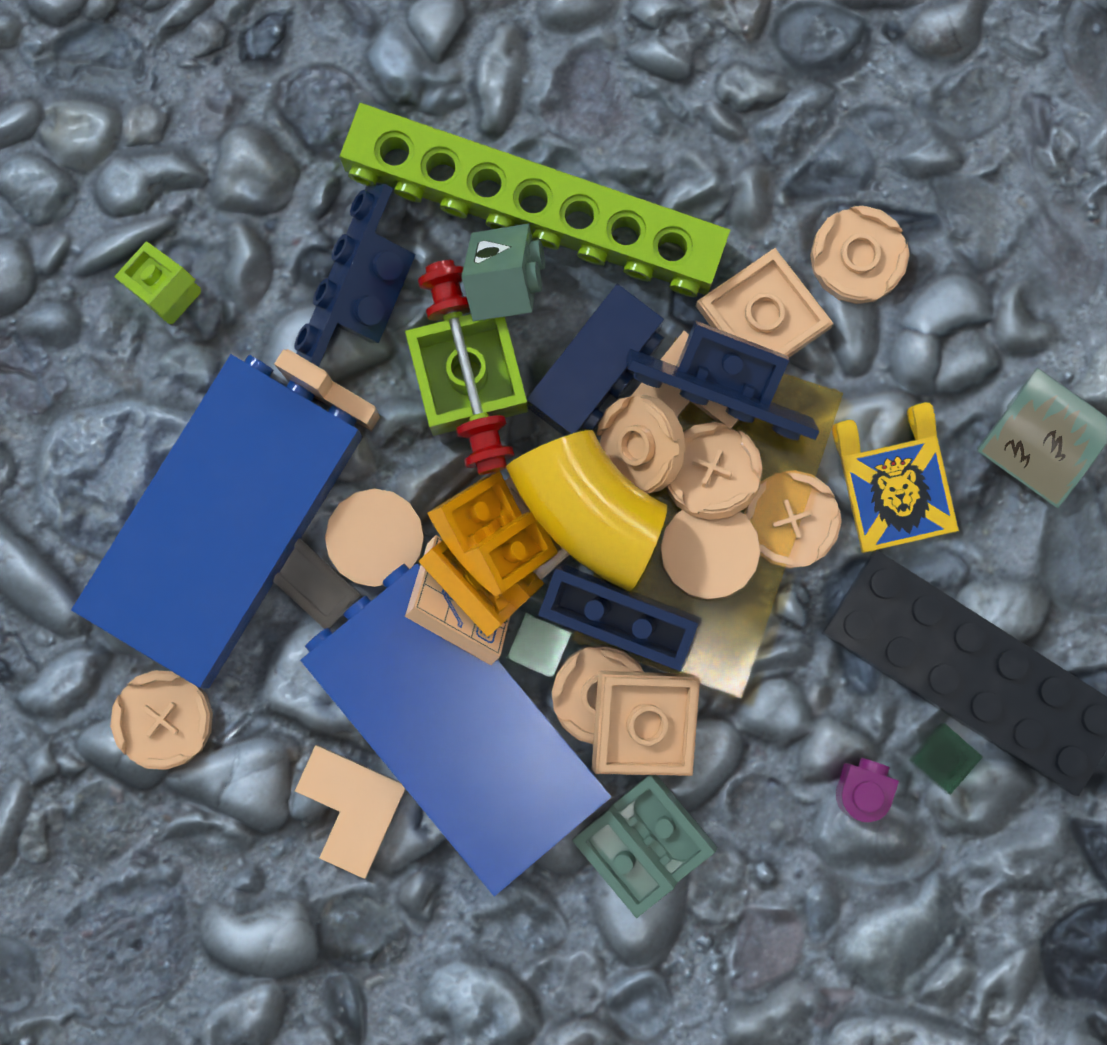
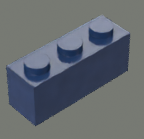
(596, 363)
(620, 617)

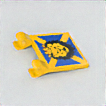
(898, 489)

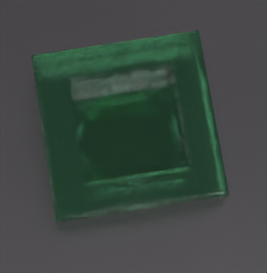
(539, 645)
(945, 758)

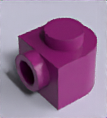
(865, 790)

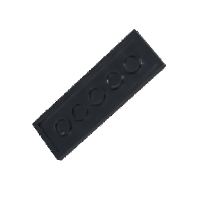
(973, 672)

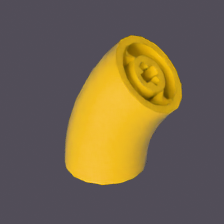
(590, 506)

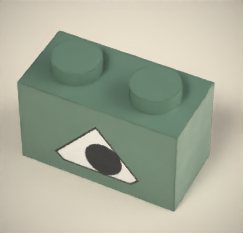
(502, 272)

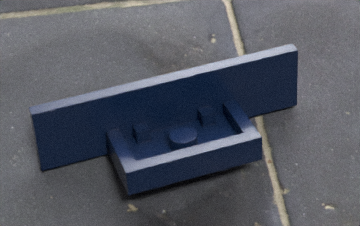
(361, 282)
(729, 373)

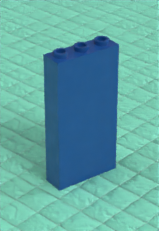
(219, 520)
(455, 735)

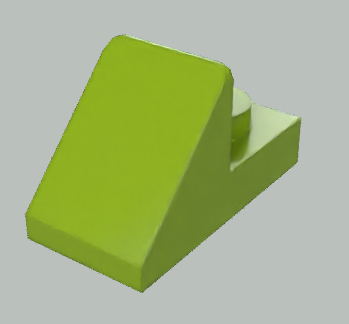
(159, 282)

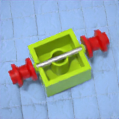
(466, 370)

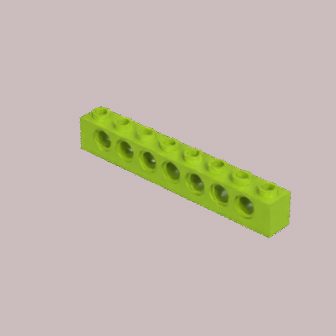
(379, 132)

